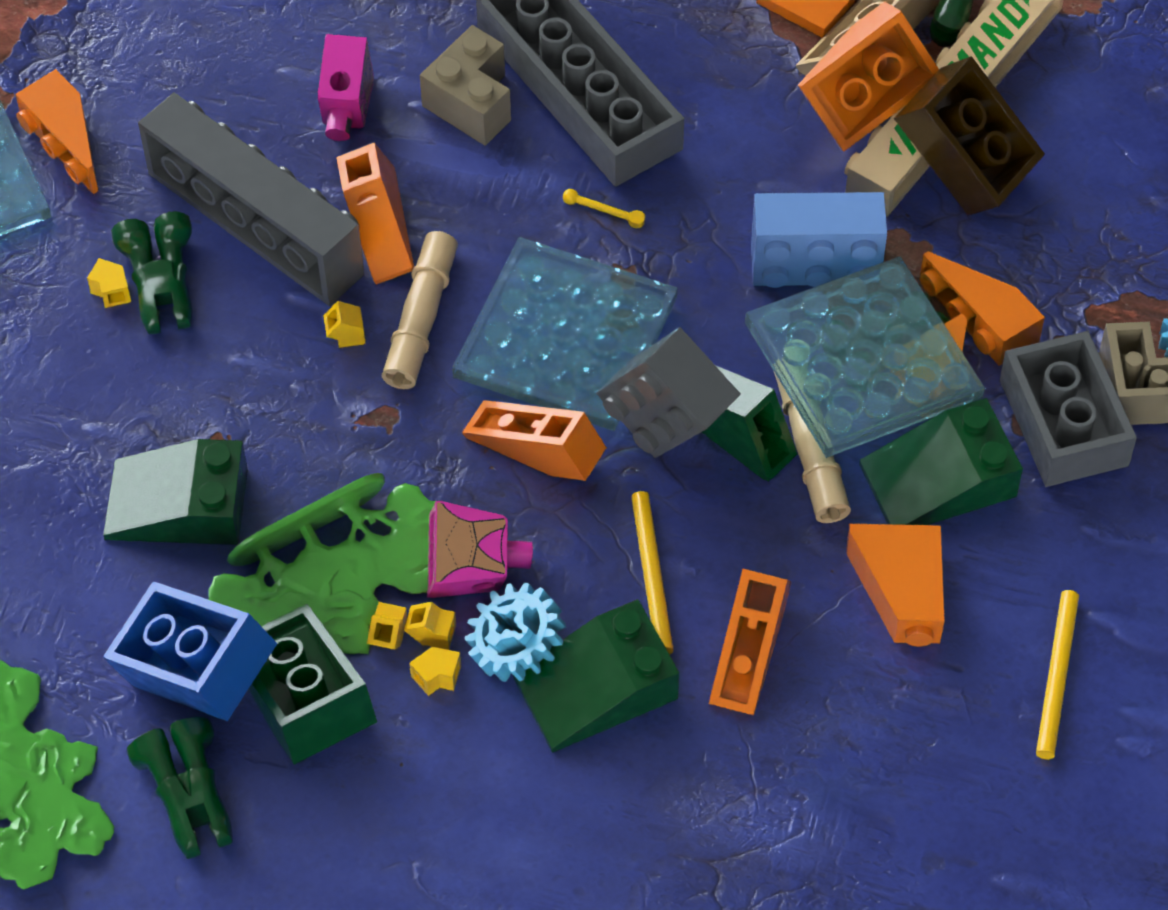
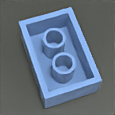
(815, 236)

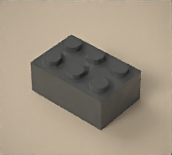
(668, 393)
(1067, 408)

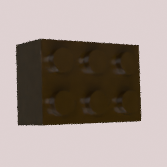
(969, 136)

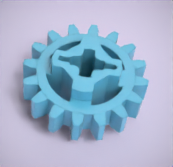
(507, 651)

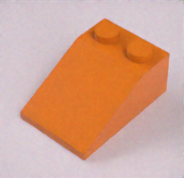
(868, 75)

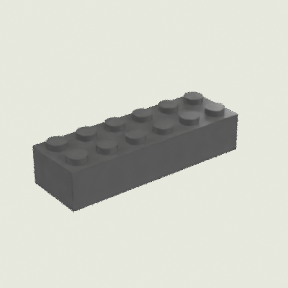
(586, 83)
(252, 198)

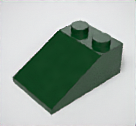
(944, 467)
(179, 494)
(600, 677)
(309, 687)

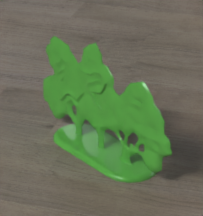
(335, 579)
(38, 787)

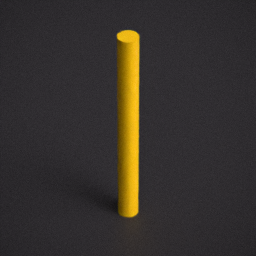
(651, 567)
(1057, 675)

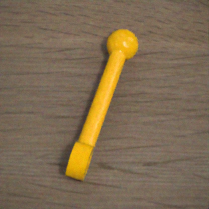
(635, 218)

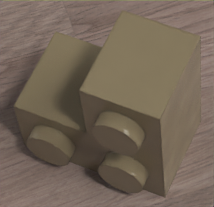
(466, 88)
(1136, 372)

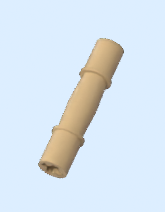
(420, 310)
(820, 473)

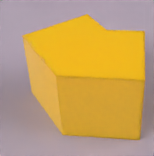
(109, 282)
(344, 324)
(431, 625)
(387, 626)
(436, 669)

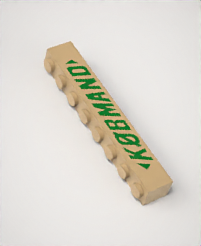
(996, 44)

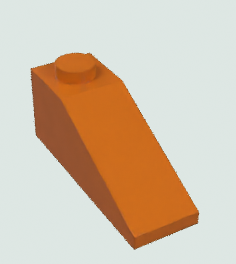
(541, 437)
(749, 641)

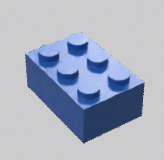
(190, 650)

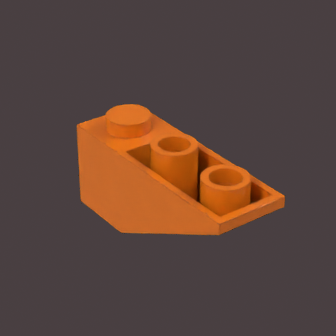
(57, 117)
(375, 202)
(996, 312)

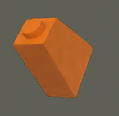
(902, 577)

